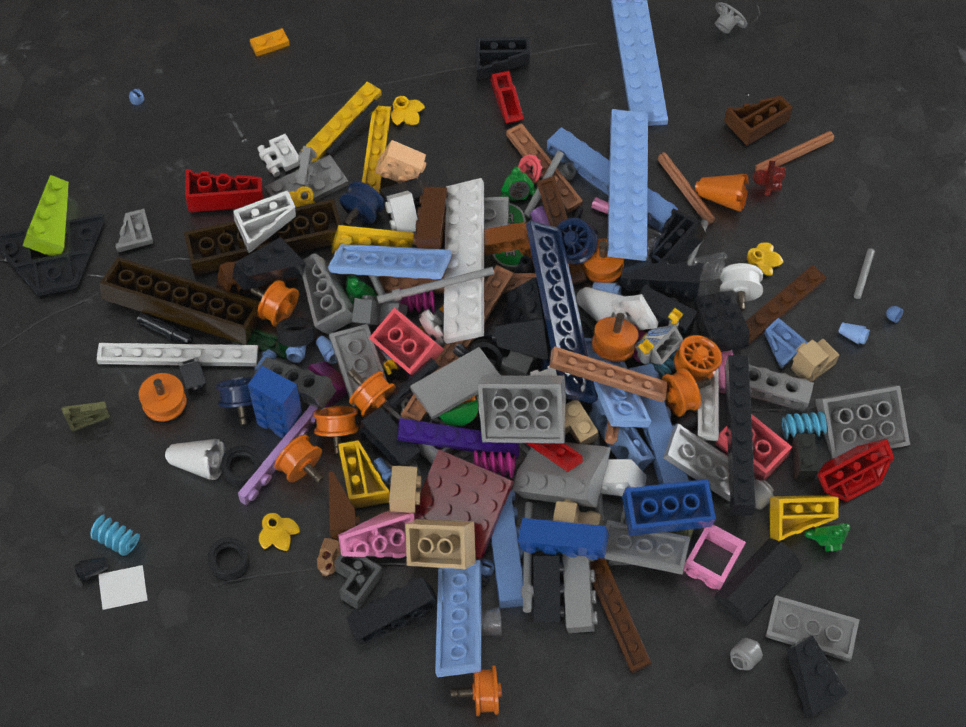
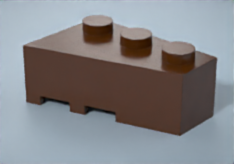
(758, 119)

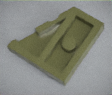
(85, 414)

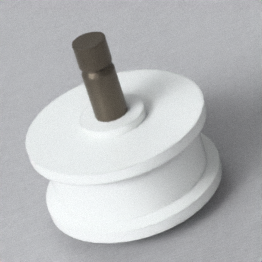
(743, 281)

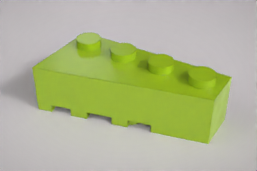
(48, 224)

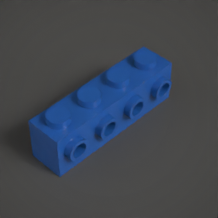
(563, 538)

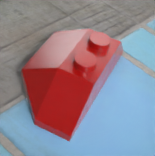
(856, 470)

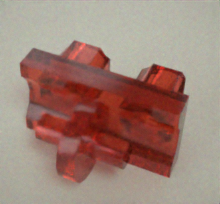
(772, 177)

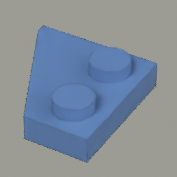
(783, 342)

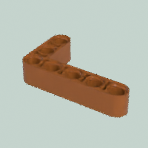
(506, 239)

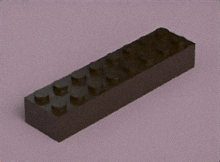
(222, 243)
(180, 300)

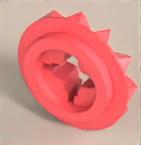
(531, 160)

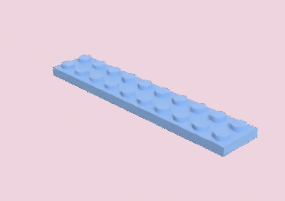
(639, 60)
(628, 185)

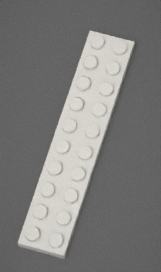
(466, 241)

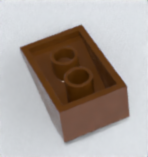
(341, 511)

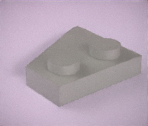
(303, 173)
(134, 231)

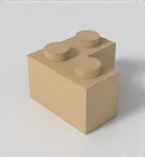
(813, 359)
(579, 423)
(404, 489)
(569, 512)

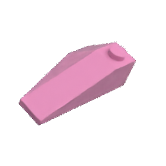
(377, 537)

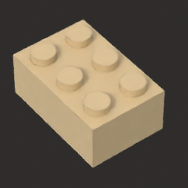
(440, 543)

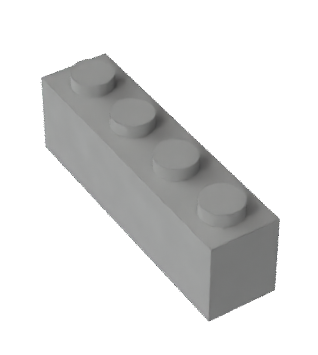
(579, 594)

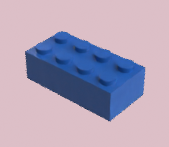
(274, 401)
(668, 507)

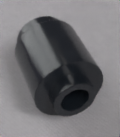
(688, 421)

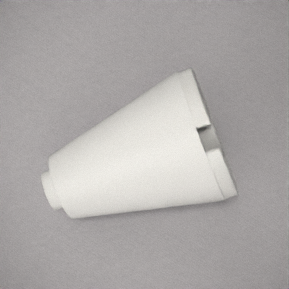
(597, 302)
(198, 457)

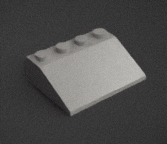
(522, 409)
(864, 418)
(546, 481)

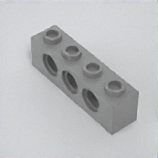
(779, 394)

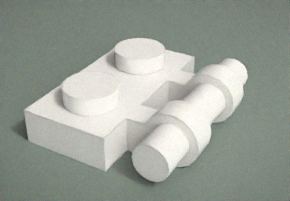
(285, 153)
(639, 311)

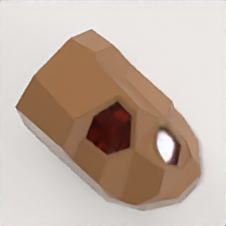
(328, 554)

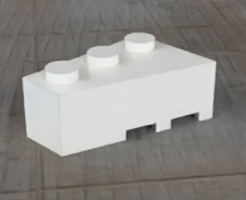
(264, 218)
(621, 475)

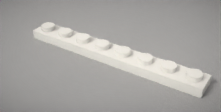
(175, 353)

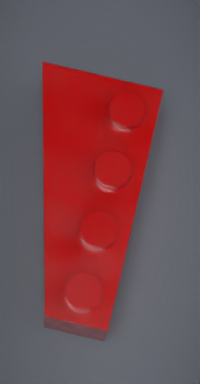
(220, 191)

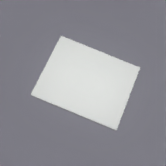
(122, 587)

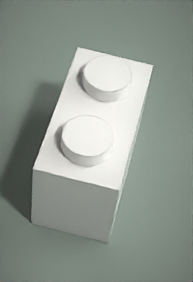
(402, 211)

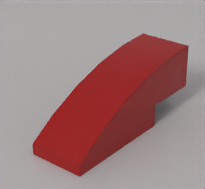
(506, 97)

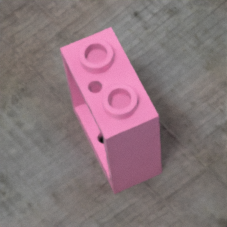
(723, 540)

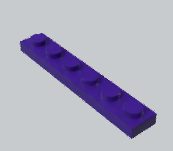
(451, 438)

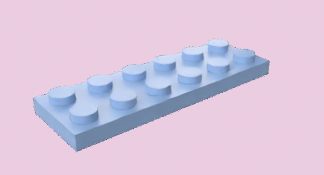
(390, 261)
(620, 406)
(458, 621)

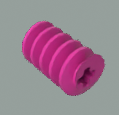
(420, 301)
(496, 464)

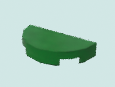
(461, 414)

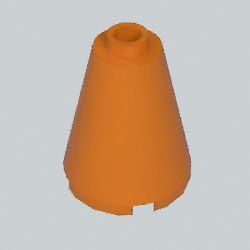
(724, 190)

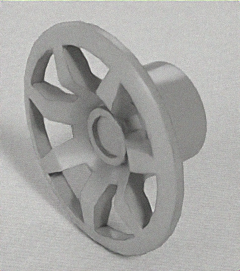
(727, 20)

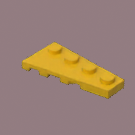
(371, 237)

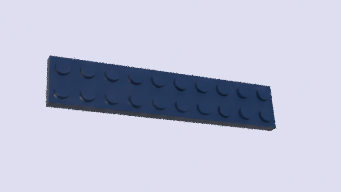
(559, 303)

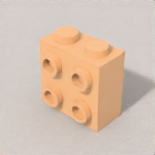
(400, 162)

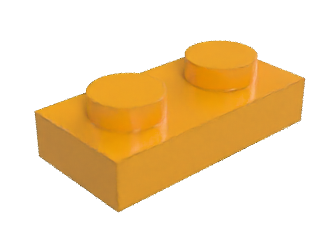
(269, 42)

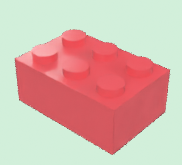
(405, 342)
(768, 448)

